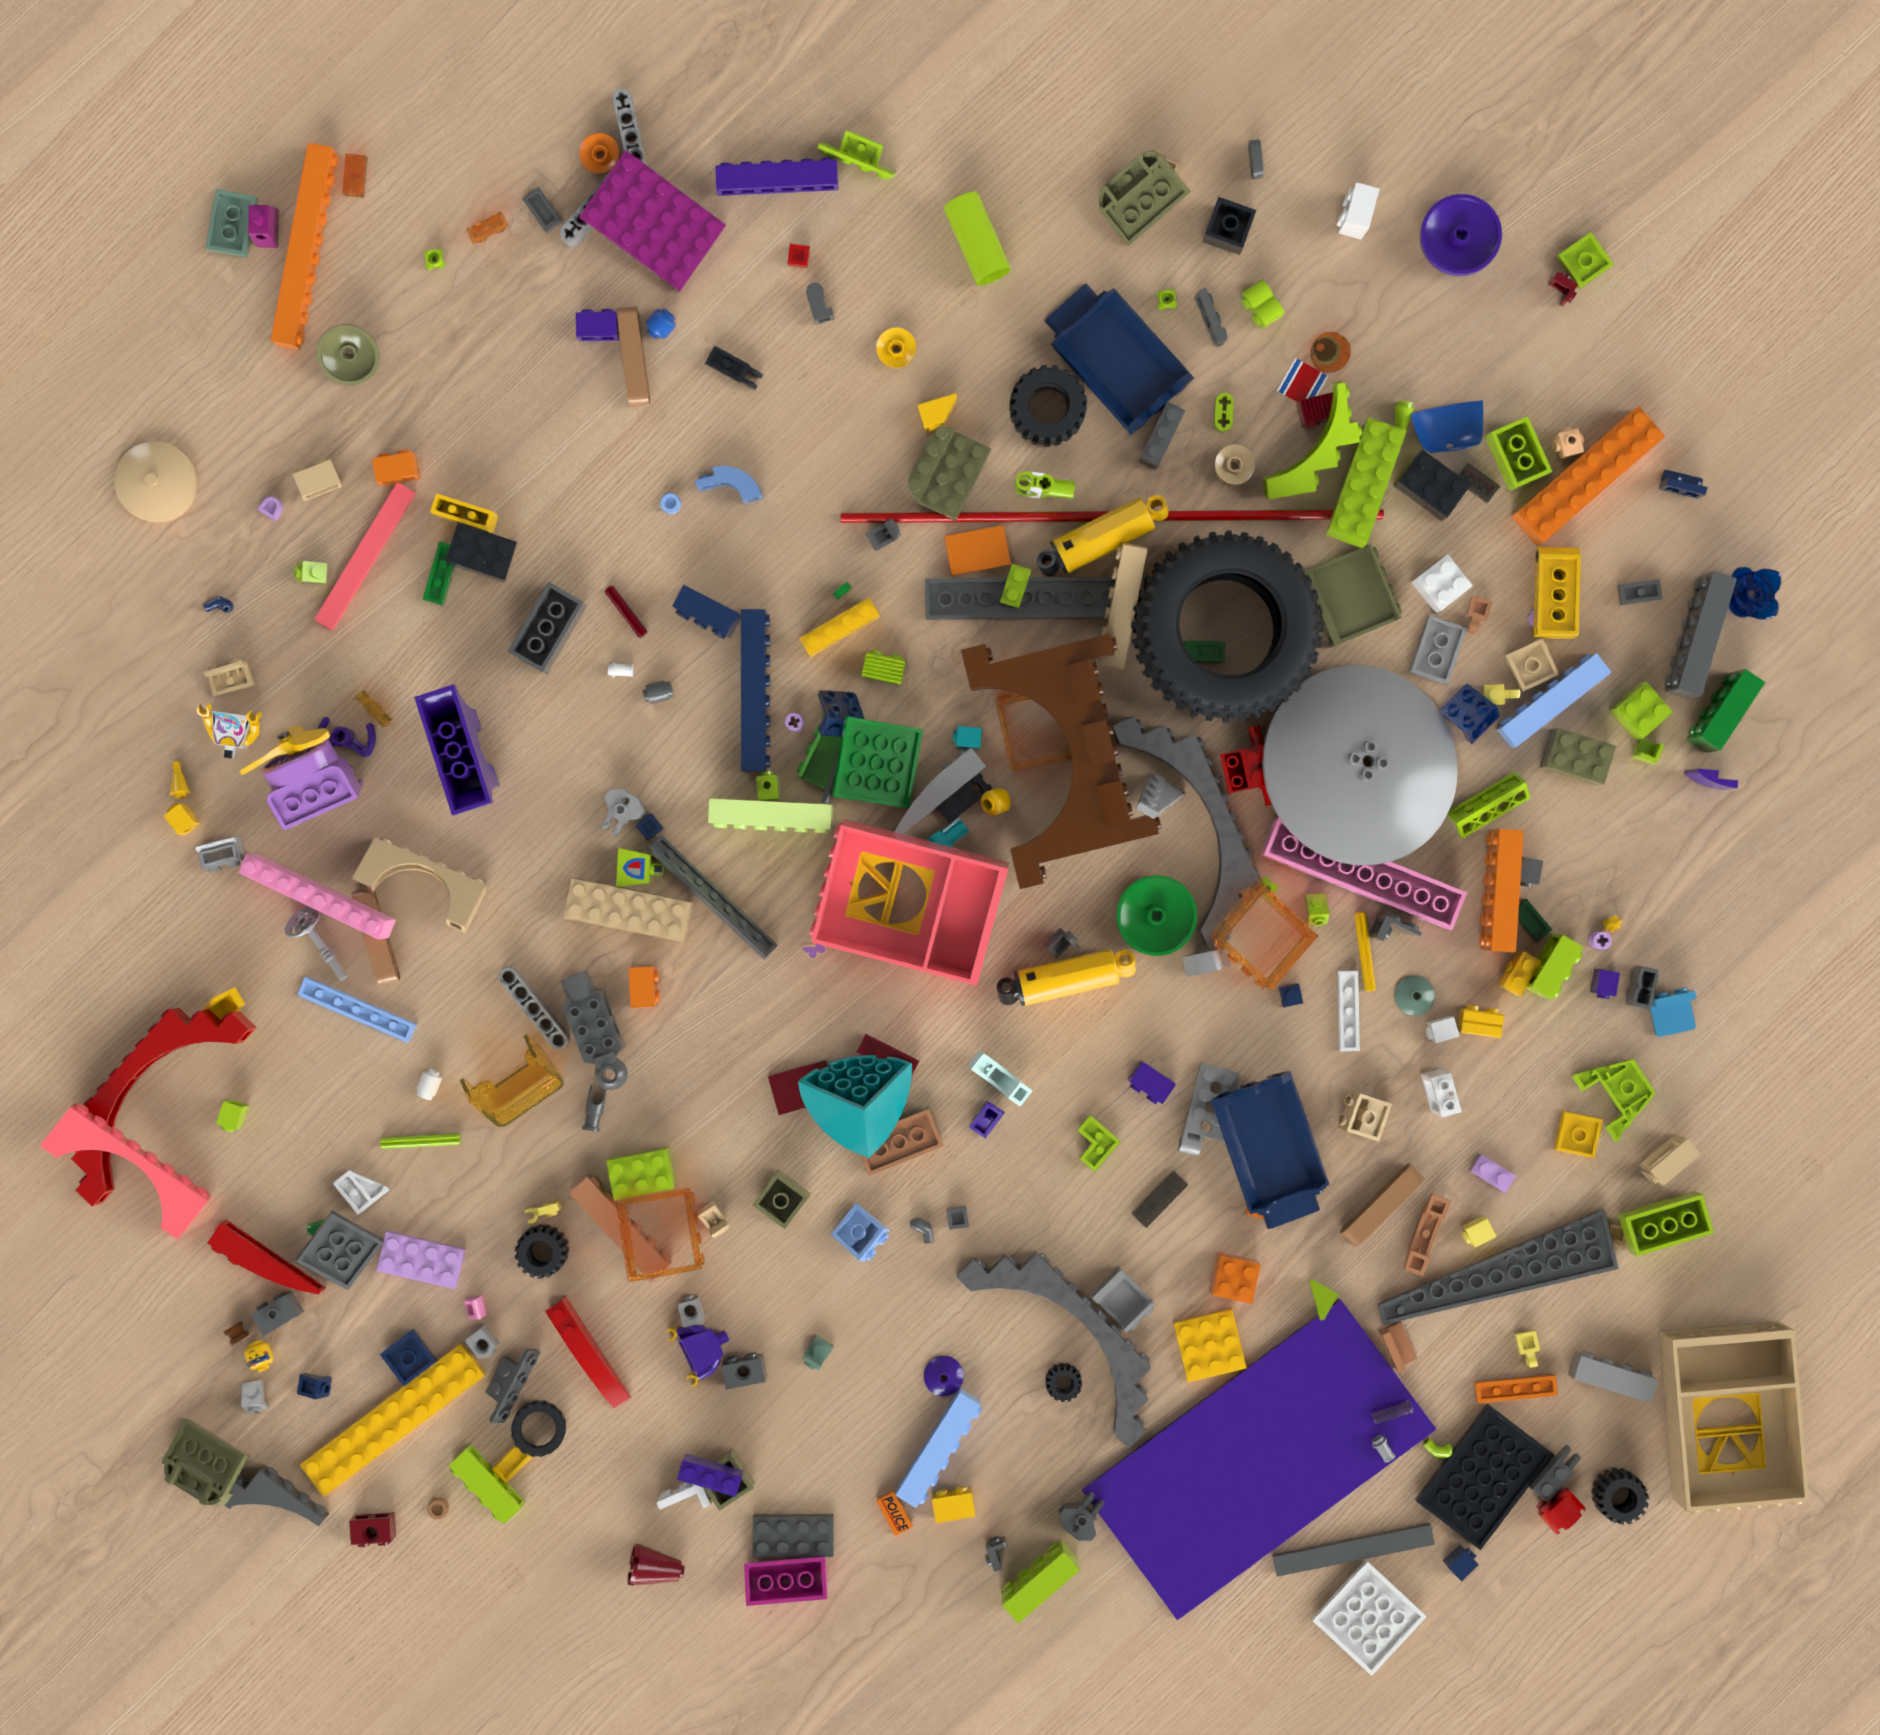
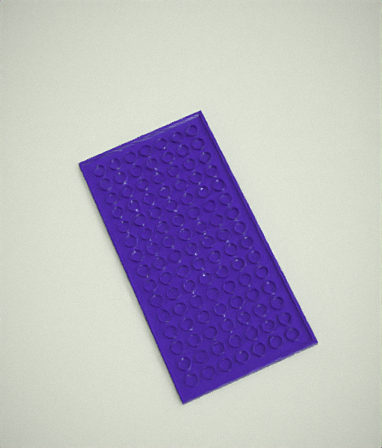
(1256, 1460)

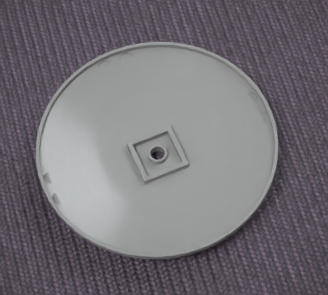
(1319, 773)

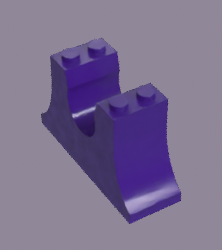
(456, 750)

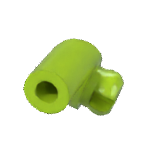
(1438, 1451)

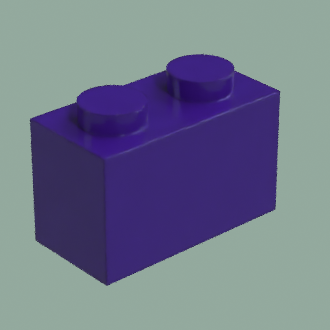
(597, 325)
(1151, 1082)

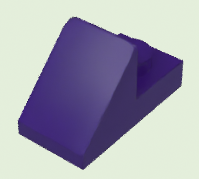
(986, 1119)

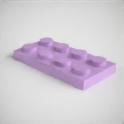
(421, 1259)

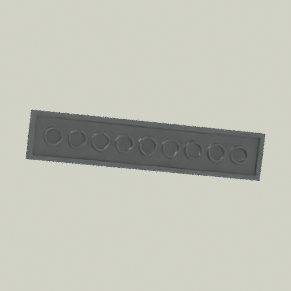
(1041, 599)

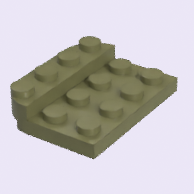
(1141, 195)
(947, 471)
(202, 1464)

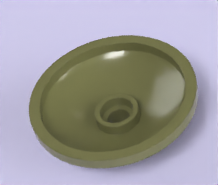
(344, 367)

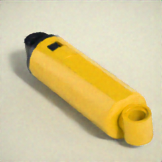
(1102, 535)
(1066, 977)

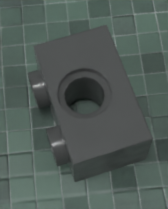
(734, 1378)

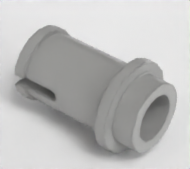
(1380, 1443)

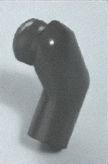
(924, 1227)

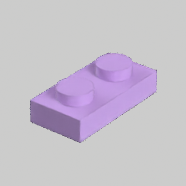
(1492, 1173)

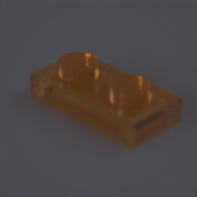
(354, 175)
(487, 227)

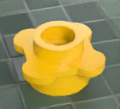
(1612, 924)

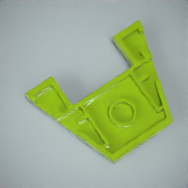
(1626, 1088)

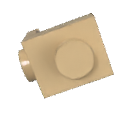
(713, 1219)

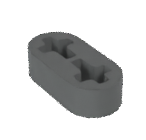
(1255, 159)

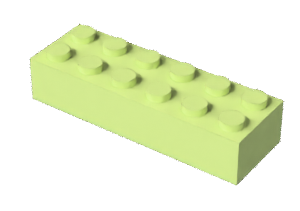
(770, 814)

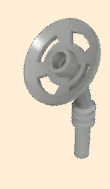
(304, 923)

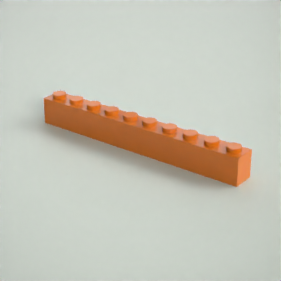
(304, 246)

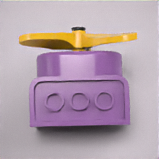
(305, 776)

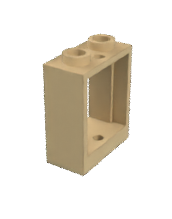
(1668, 1160)

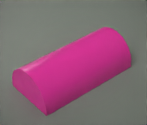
(786, 1581)

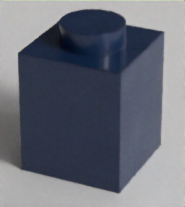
(1461, 1562)

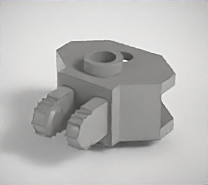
(618, 809)

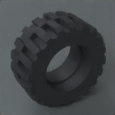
(1047, 379)

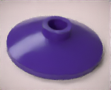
(939, 1366)

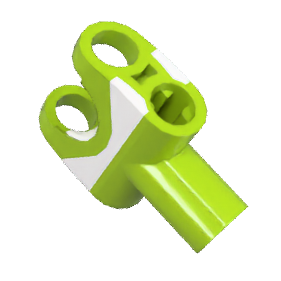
(1054, 487)

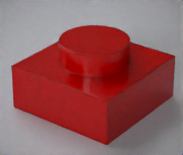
(798, 255)

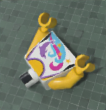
(230, 729)

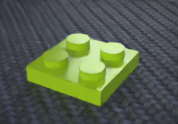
(1585, 260)

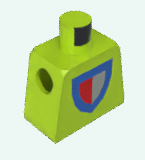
(636, 868)

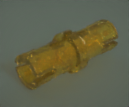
(373, 709)

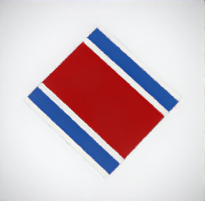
(1302, 381)

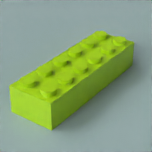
(1365, 483)

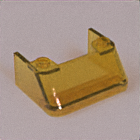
(518, 1091)

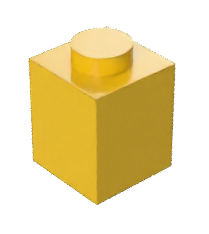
(181, 818)

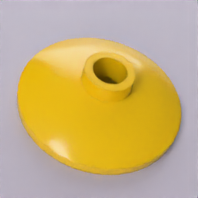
(896, 338)

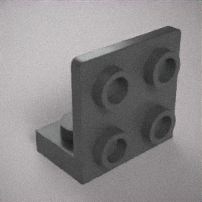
(1381, 927)

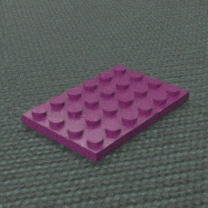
(652, 221)

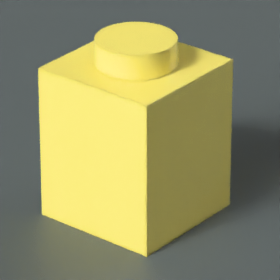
(1478, 1231)

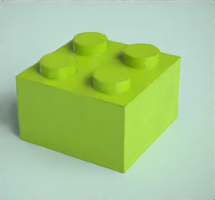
(1641, 711)

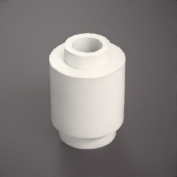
(428, 1084)

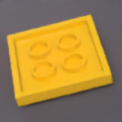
(1209, 1345)

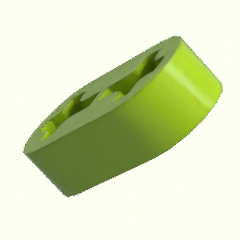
(1228, 412)

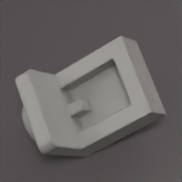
(253, 1397)

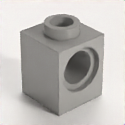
(691, 1319)
(482, 1333)

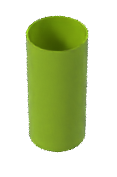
(977, 238)

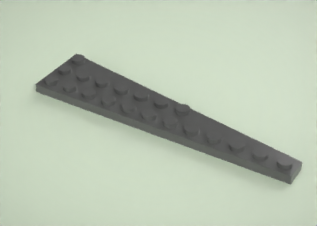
(1551, 1258)

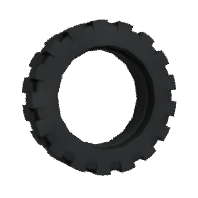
(541, 1450)

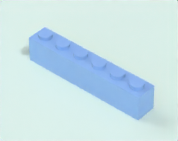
(1554, 700)
(938, 1447)

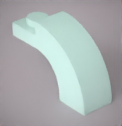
(1000, 1078)

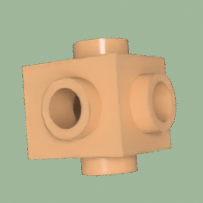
(1568, 443)

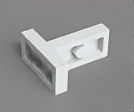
(684, 1491)

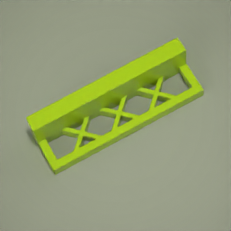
(1488, 801)

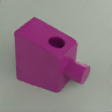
(263, 221)

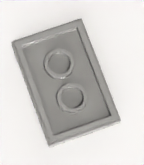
(1437, 650)

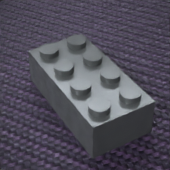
(547, 628)

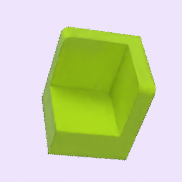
(1647, 751)

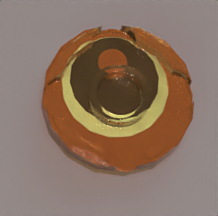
(1330, 352)

